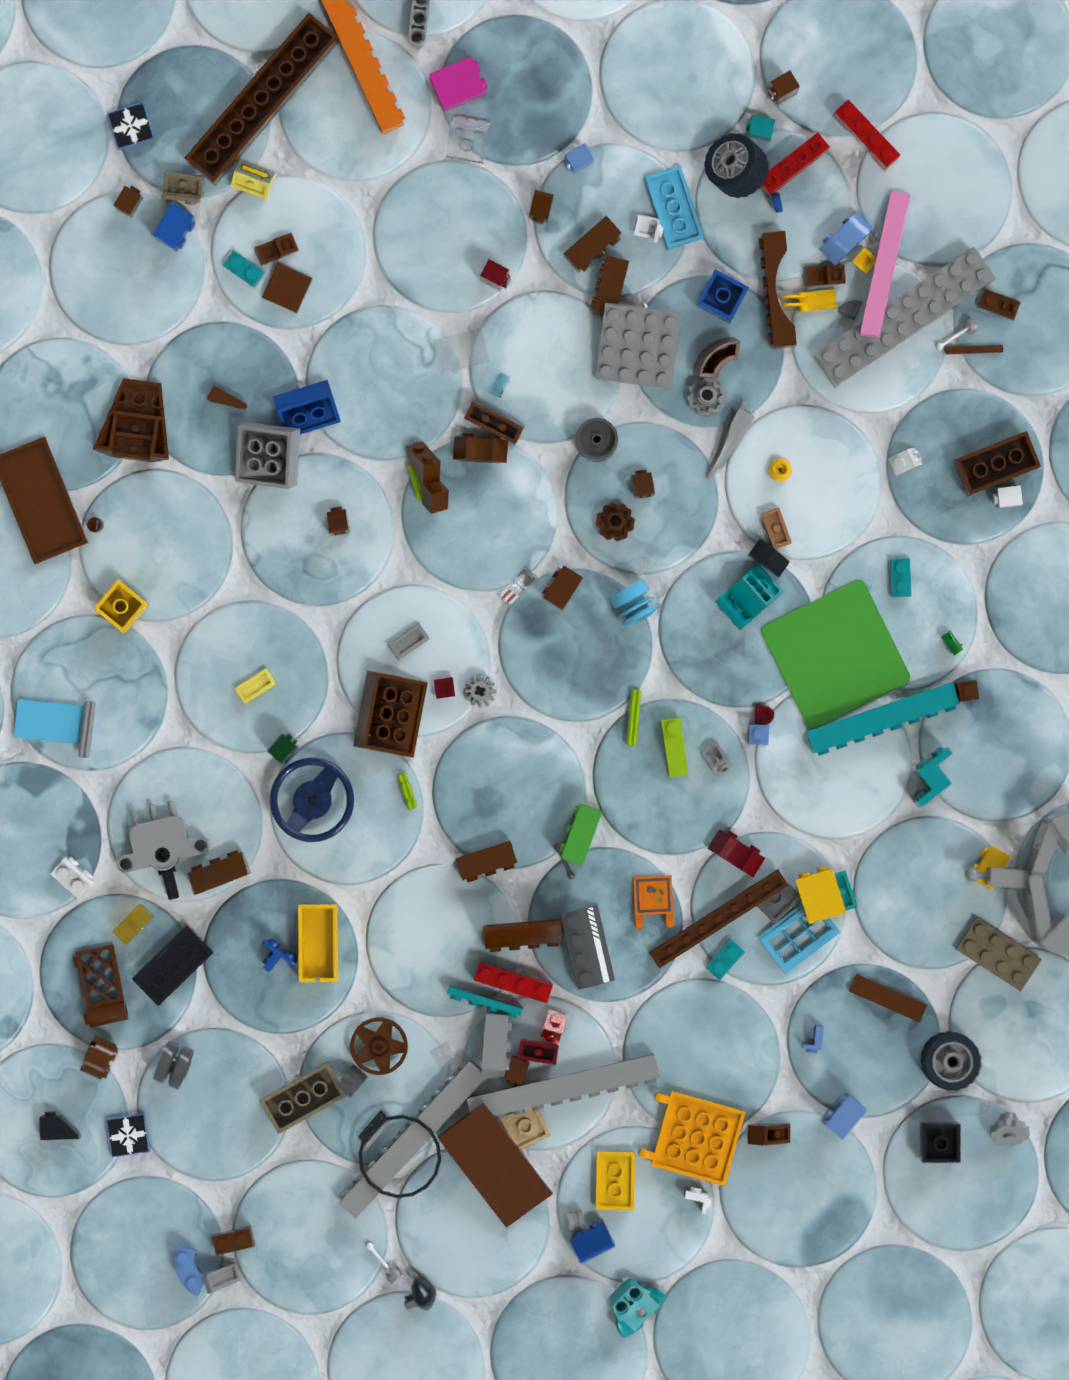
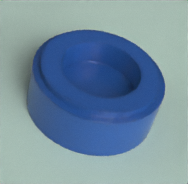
(777, 203)

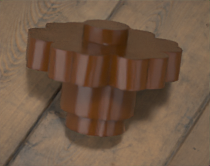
(615, 522)

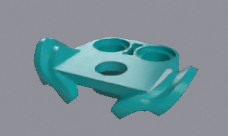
(648, 1298)

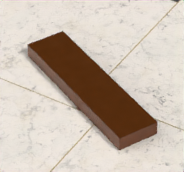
(887, 998)

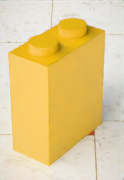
(820, 894)

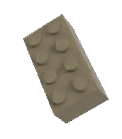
(302, 1097)

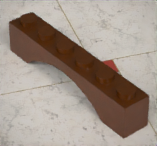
(782, 329)

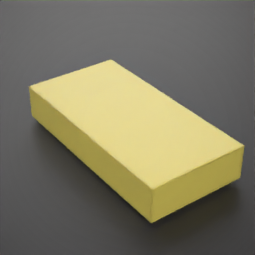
(255, 686)

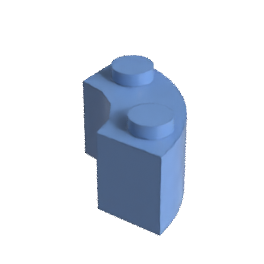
(846, 238)
(187, 1269)

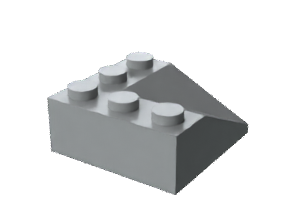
(267, 455)

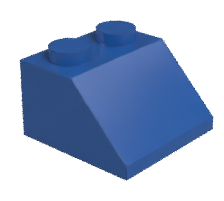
(174, 227)
(592, 1241)

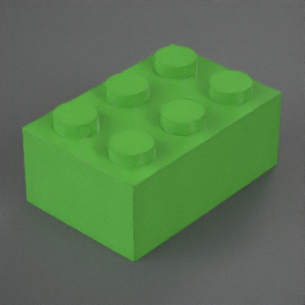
(580, 834)

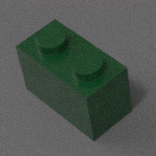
(283, 748)

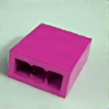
(458, 83)

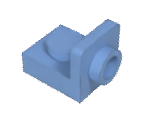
(817, 1037)

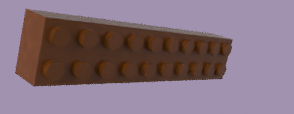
(262, 99)

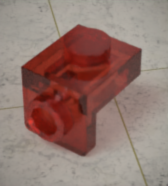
(554, 1026)

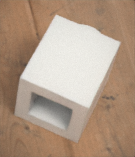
(1008, 497)

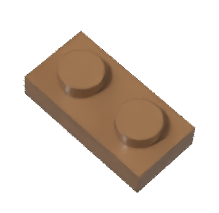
(776, 528)

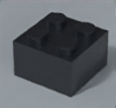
(940, 1142)

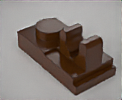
(999, 304)

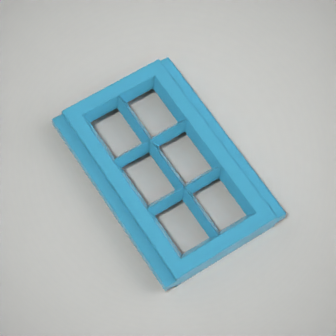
(807, 950)

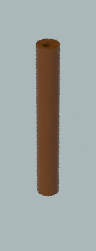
(974, 349)

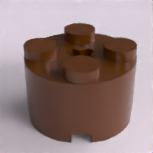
(98, 1057)

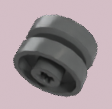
(596, 451)
(176, 1066)

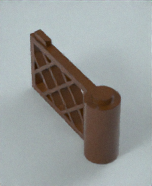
(107, 1011)

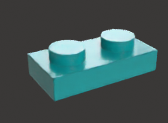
(243, 269)
(900, 577)
(846, 890)
(725, 959)

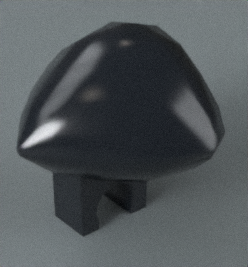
(423, 1295)

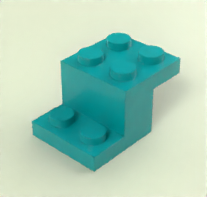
(749, 596)
(932, 776)

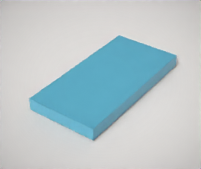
(674, 207)
(48, 721)

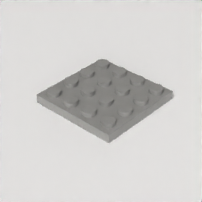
(638, 345)

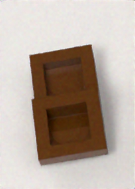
(276, 249)
(824, 275)

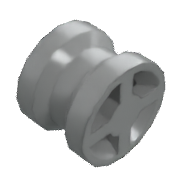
(575, 1219)

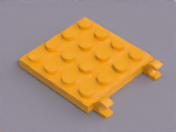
(696, 1137)

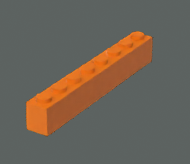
(364, 65)

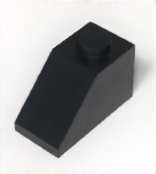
(768, 558)
(56, 1127)

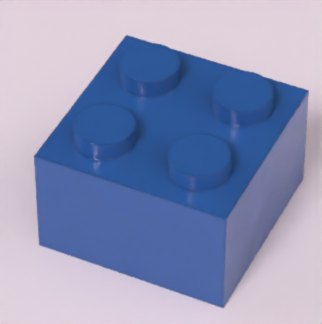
(722, 296)

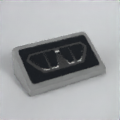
(377, 1130)

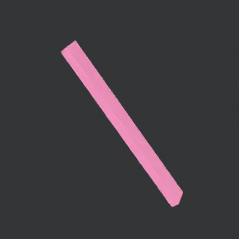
(885, 264)

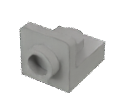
(716, 758)

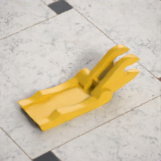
(812, 300)

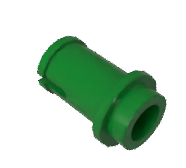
(952, 643)

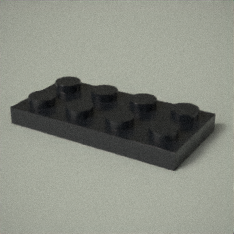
(172, 965)

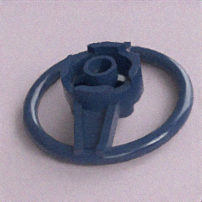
(303, 811)

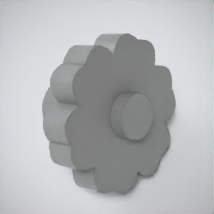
(706, 396)
(1009, 1130)

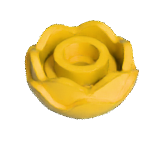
(778, 475)

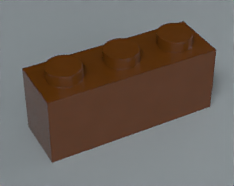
(593, 245)
(610, 284)
(494, 422)
(486, 861)

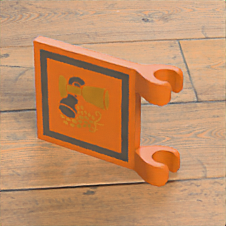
(653, 897)

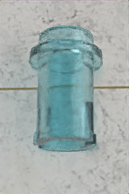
(500, 385)

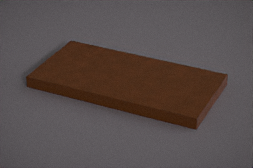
(40, 501)
(495, 1165)

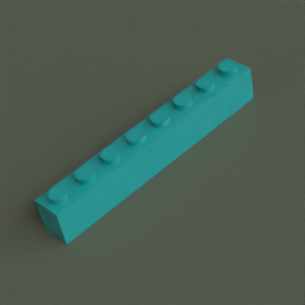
(883, 717)

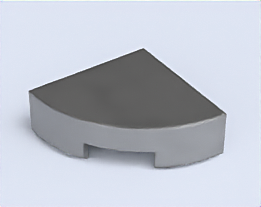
(850, 308)

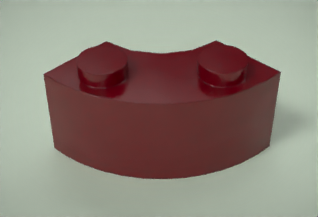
(736, 853)

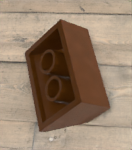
(218, 872)

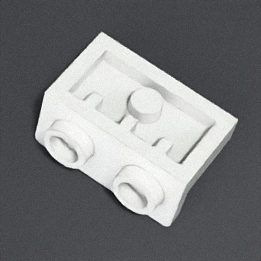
(73, 877)

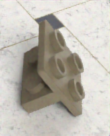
(183, 188)

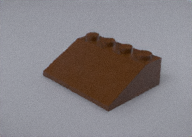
(390, 714)
(522, 933)

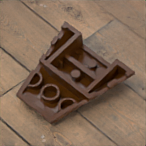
(135, 424)

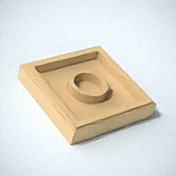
(525, 1128)

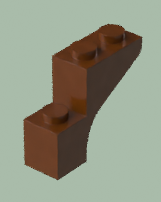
(427, 470)

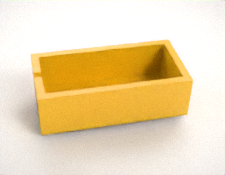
(318, 942)

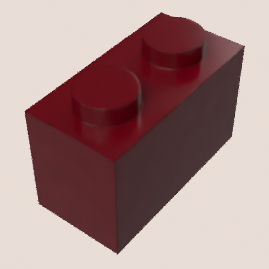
(495, 275)
(538, 1051)

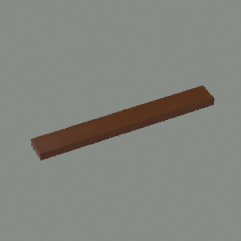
(718, 918)

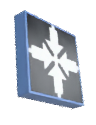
(130, 126)
(128, 1135)

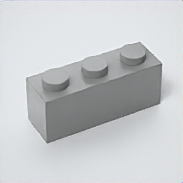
(496, 1045)

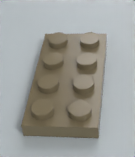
(998, 954)

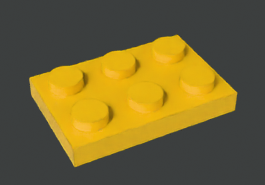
(615, 1180)

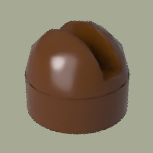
(92, 524)

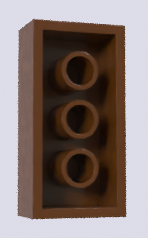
(997, 463)

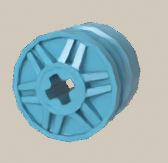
(634, 603)

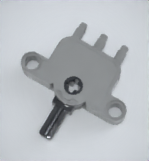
(158, 834)

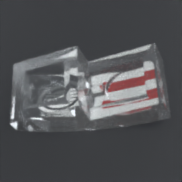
(517, 586)

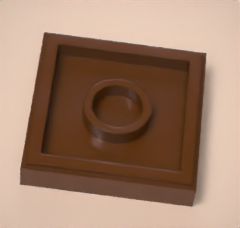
(287, 288)

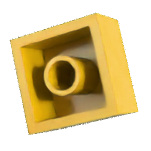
(121, 606)

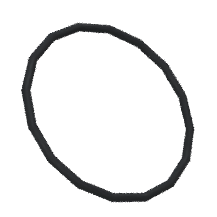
(361, 1159)

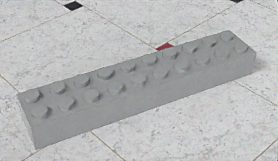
(906, 316)

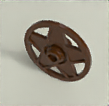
(379, 1046)

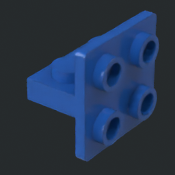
(272, 958)

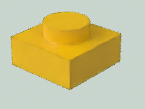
(864, 261)

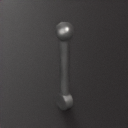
(571, 875)

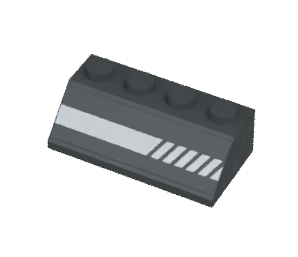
(587, 947)

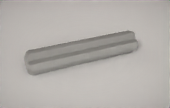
(87, 727)

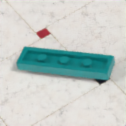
(492, 1004)

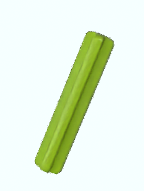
(633, 719)

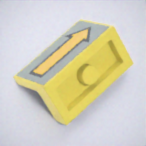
(253, 179)

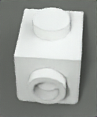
(648, 227)
(905, 461)
(696, 1194)

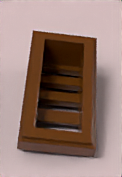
(221, 397)

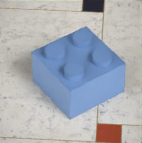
(843, 1115)

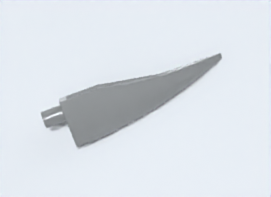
(732, 433)

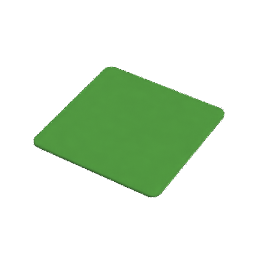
(835, 654)

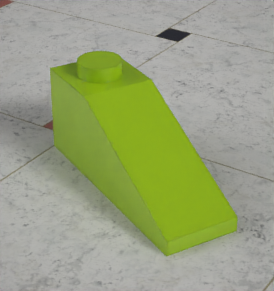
(674, 747)

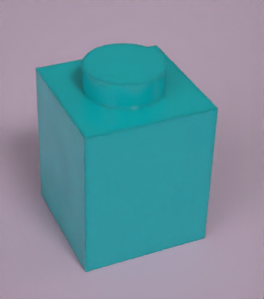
(760, 127)

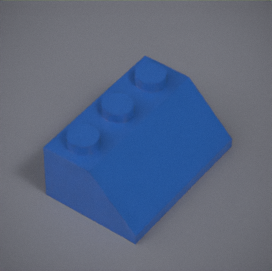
(307, 407)

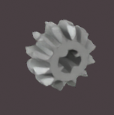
(482, 685)

